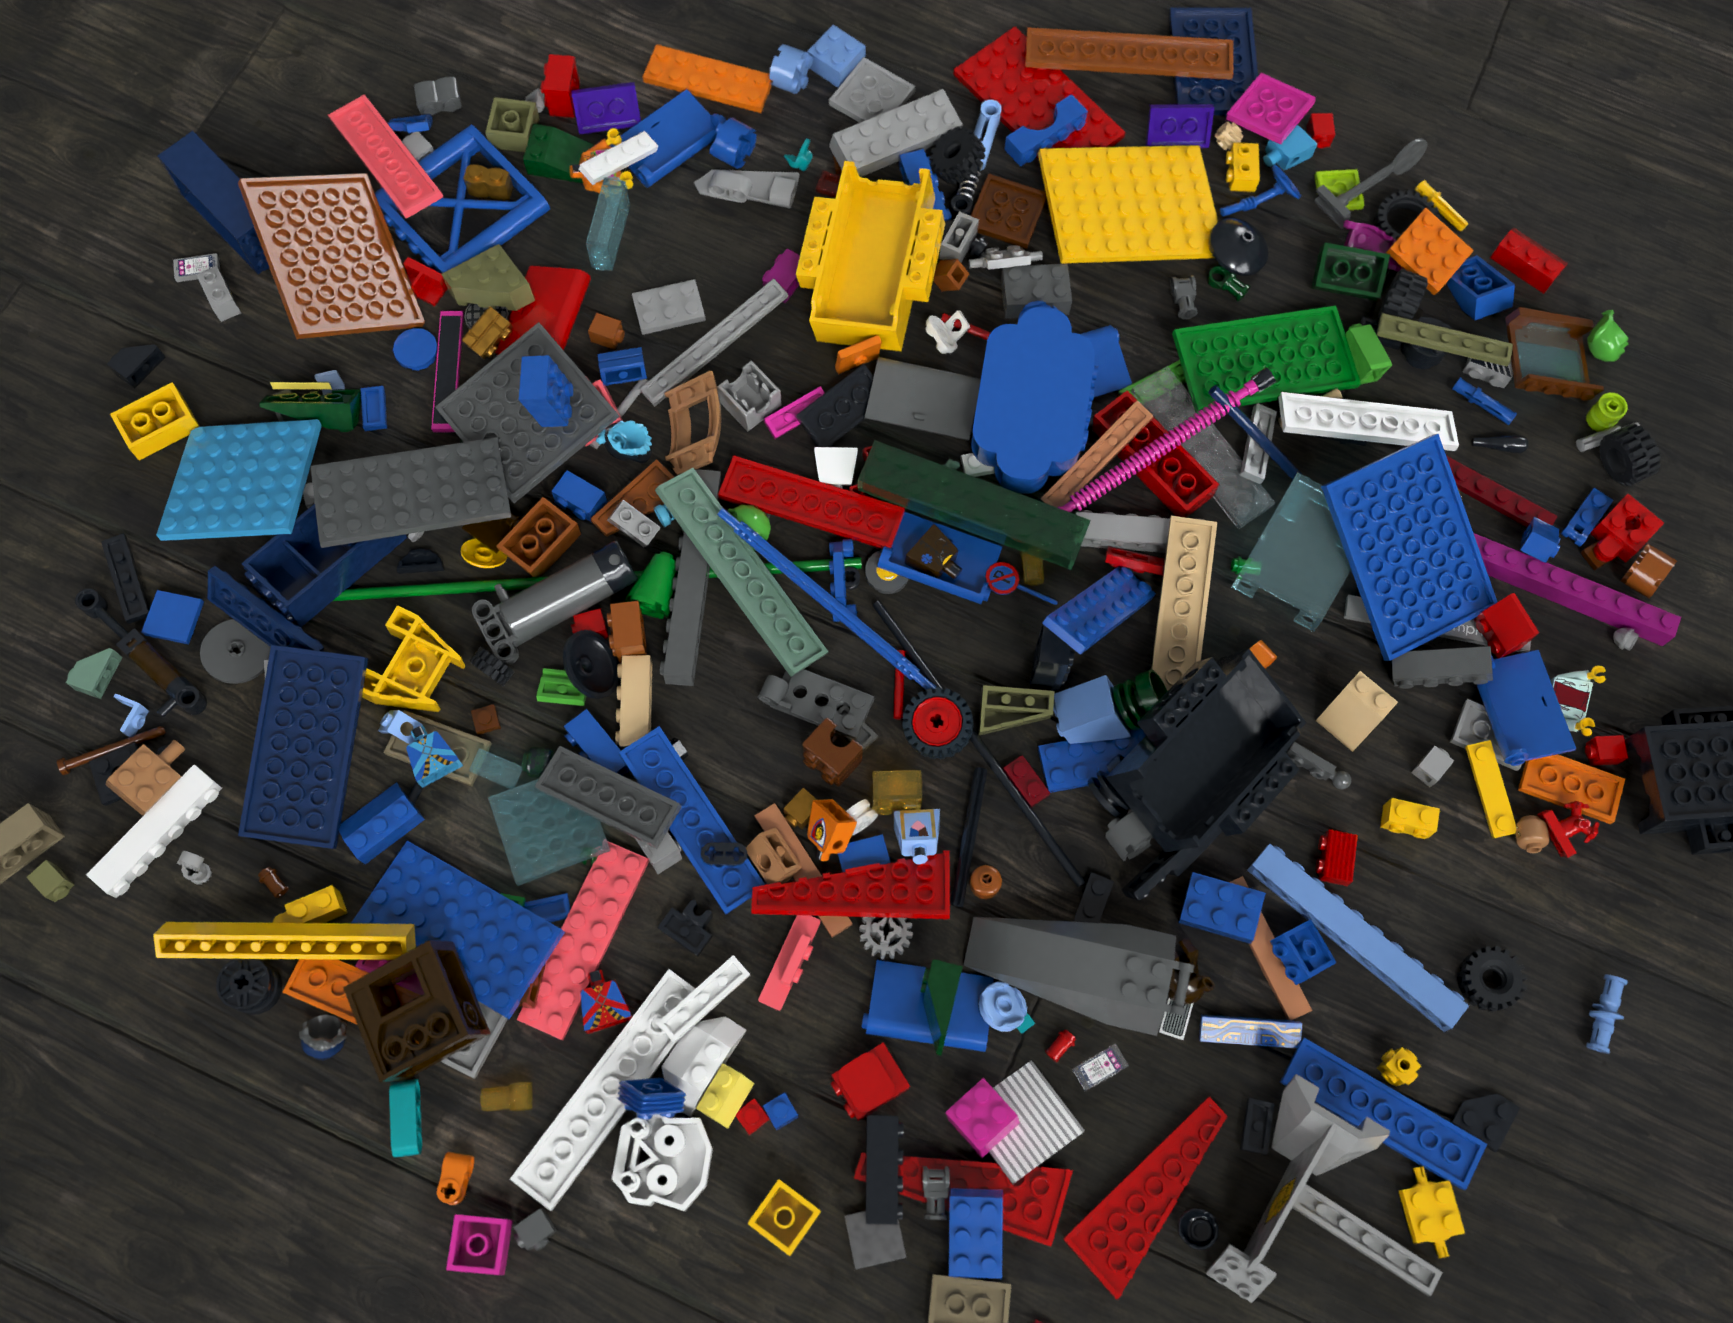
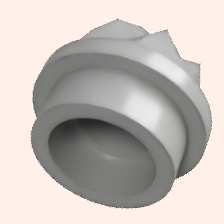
(1625, 638)

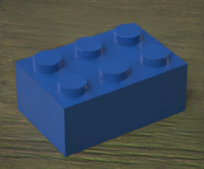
(545, 391)
(1222, 908)
(975, 1233)

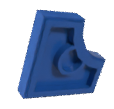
(411, 123)

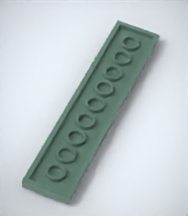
(741, 572)

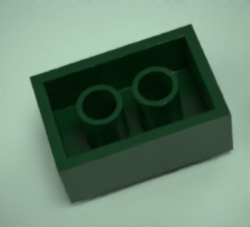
(1350, 271)

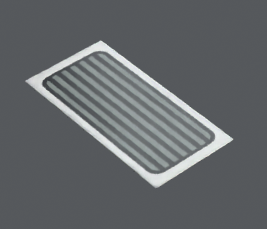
(1175, 1024)

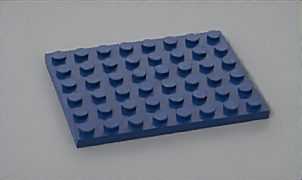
(1410, 546)

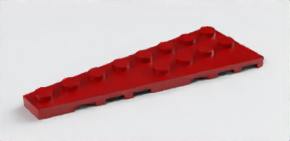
(865, 891)
(1029, 1205)
(1126, 1221)

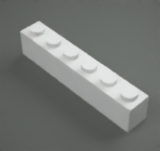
(154, 832)

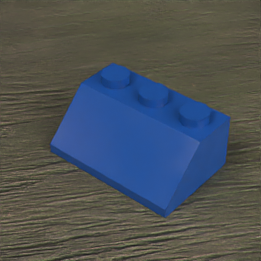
(380, 823)

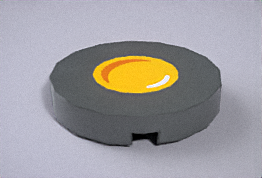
(881, 579)

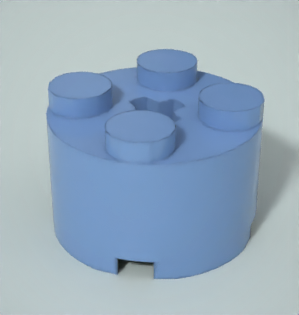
(790, 69)

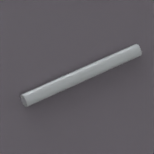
(626, 403)

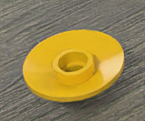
(480, 555)

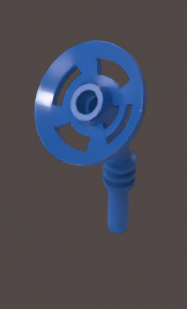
(1282, 185)

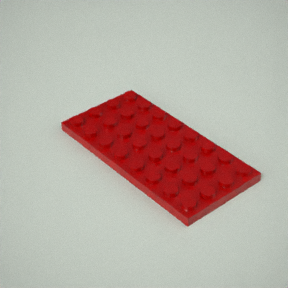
(1031, 93)

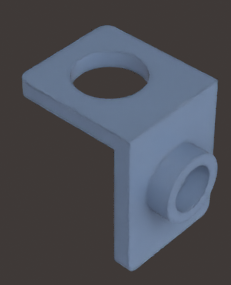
(330, 377)

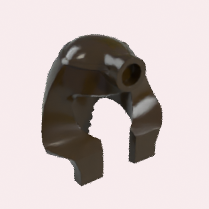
(1197, 984)

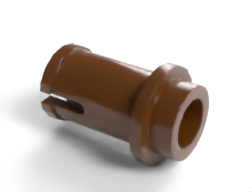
(273, 882)

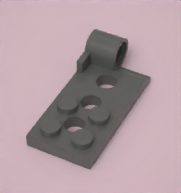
(780, 696)

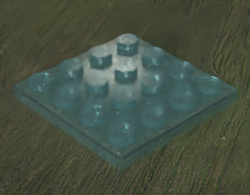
(544, 832)

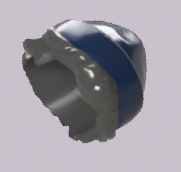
(323, 1036)

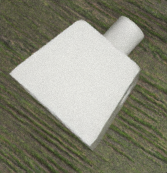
(836, 465)

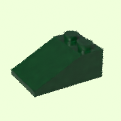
(552, 153)
(940, 989)

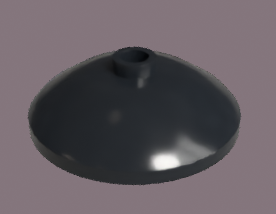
(1238, 246)
(590, 664)

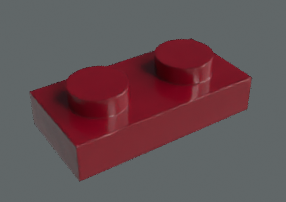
(1026, 781)

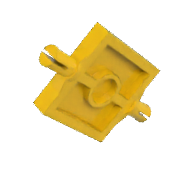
(1431, 1212)

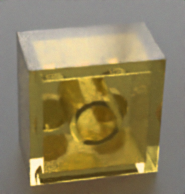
(896, 791)

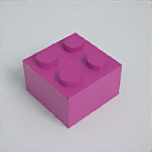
(982, 1117)
(479, 1245)

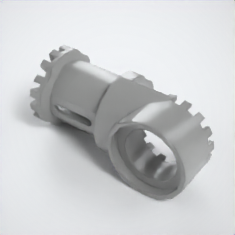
(192, 862)

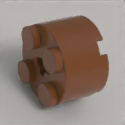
(1648, 571)

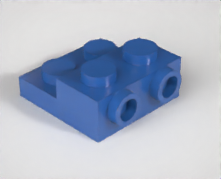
(1302, 952)

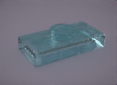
(496, 769)

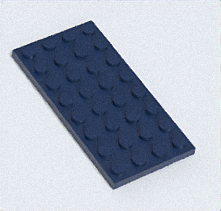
(303, 747)

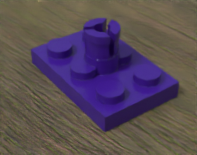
(606, 107)
(1180, 125)

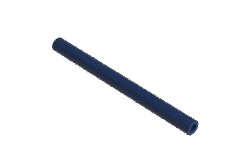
(1254, 432)

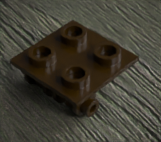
(492, 532)

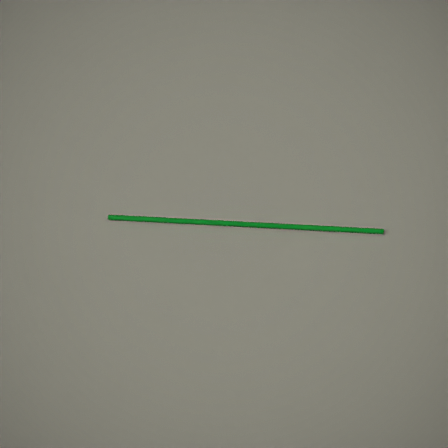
(524, 583)

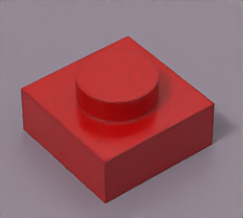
(752, 1116)

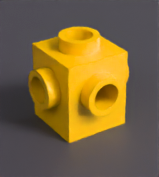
(1391, 1067)

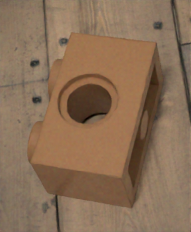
(773, 857)

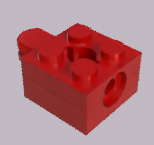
(1623, 532)

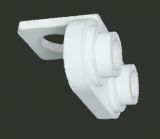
(943, 333)

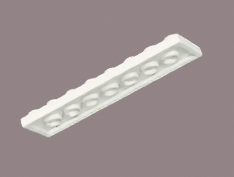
(1365, 420)

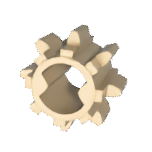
(1228, 134)

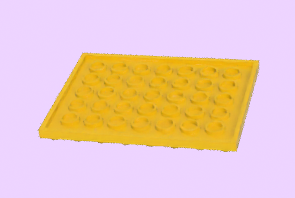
(1128, 203)

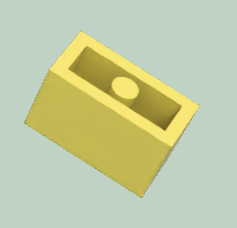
(725, 1095)

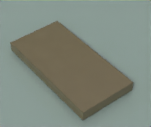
(461, 743)

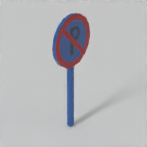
(1005, 579)

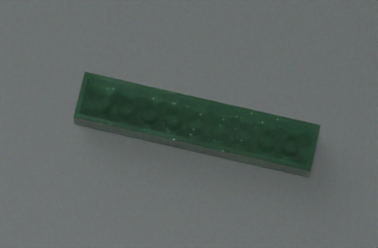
(973, 504)

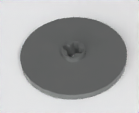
(222, 661)

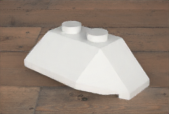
(700, 1056)

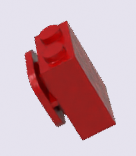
(869, 1082)

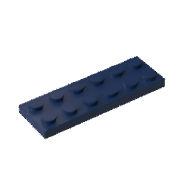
(255, 613)

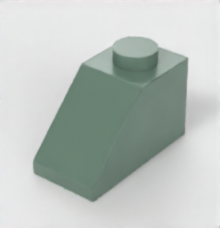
(94, 673)

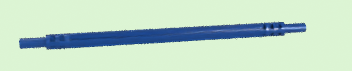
(826, 600)

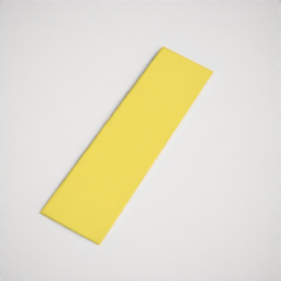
(294, 385)

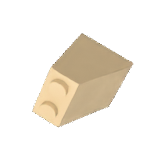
(1356, 711)

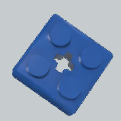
(651, 1097)

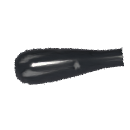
(1508, 443)

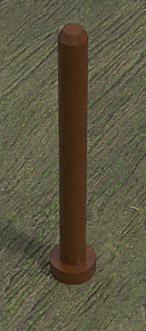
(65, 765)

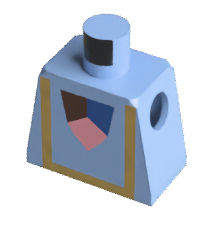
(917, 833)

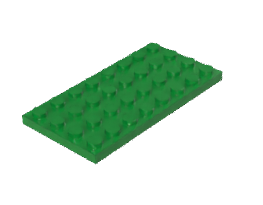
(1300, 348)

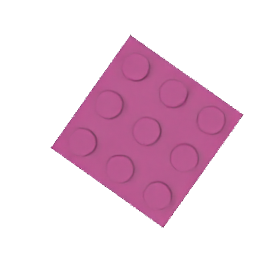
(1271, 108)

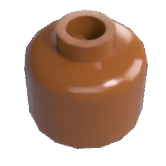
(985, 890)

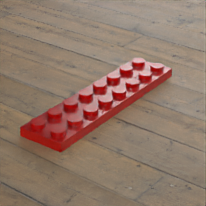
(812, 503)

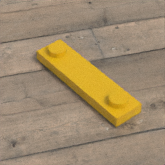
(1491, 789)

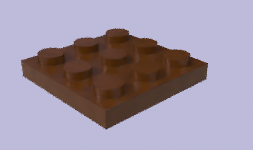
(1008, 210)

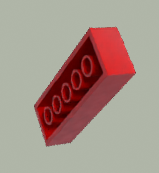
(1175, 476)

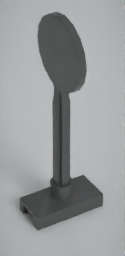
(1336, 206)

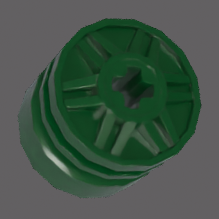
(1139, 697)

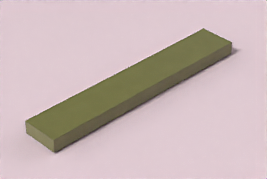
(1444, 339)

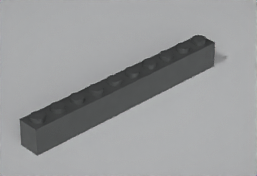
(688, 604)

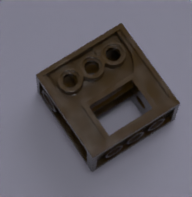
(445, 1006)

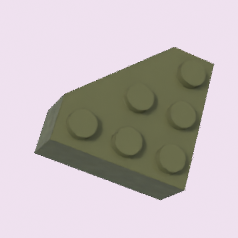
(489, 281)

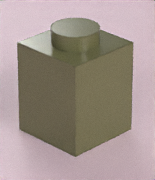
(50, 881)

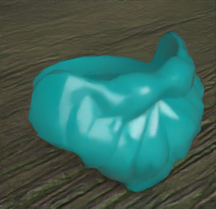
(803, 158)

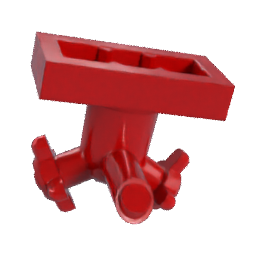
(1562, 830)

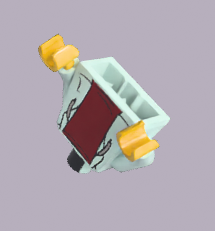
(1573, 695)

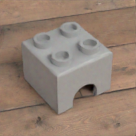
(750, 396)

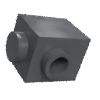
(535, 1230)

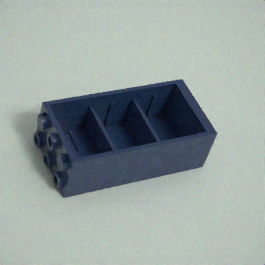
(215, 195)
(305, 577)

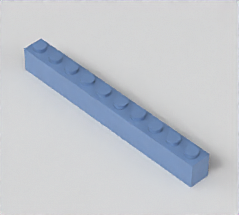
(1358, 938)

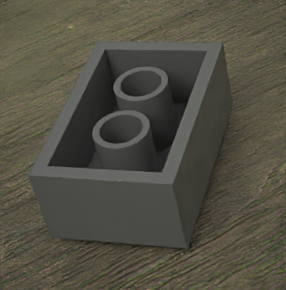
(1035, 283)

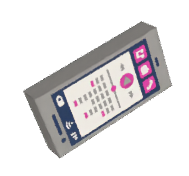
(187, 268)

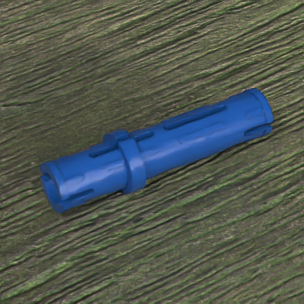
(1481, 399)

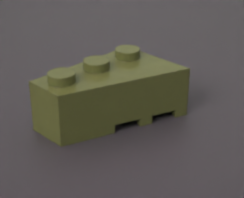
(1012, 707)

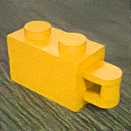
(314, 908)

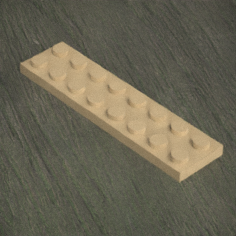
(1183, 597)

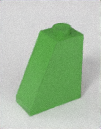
(1367, 353)

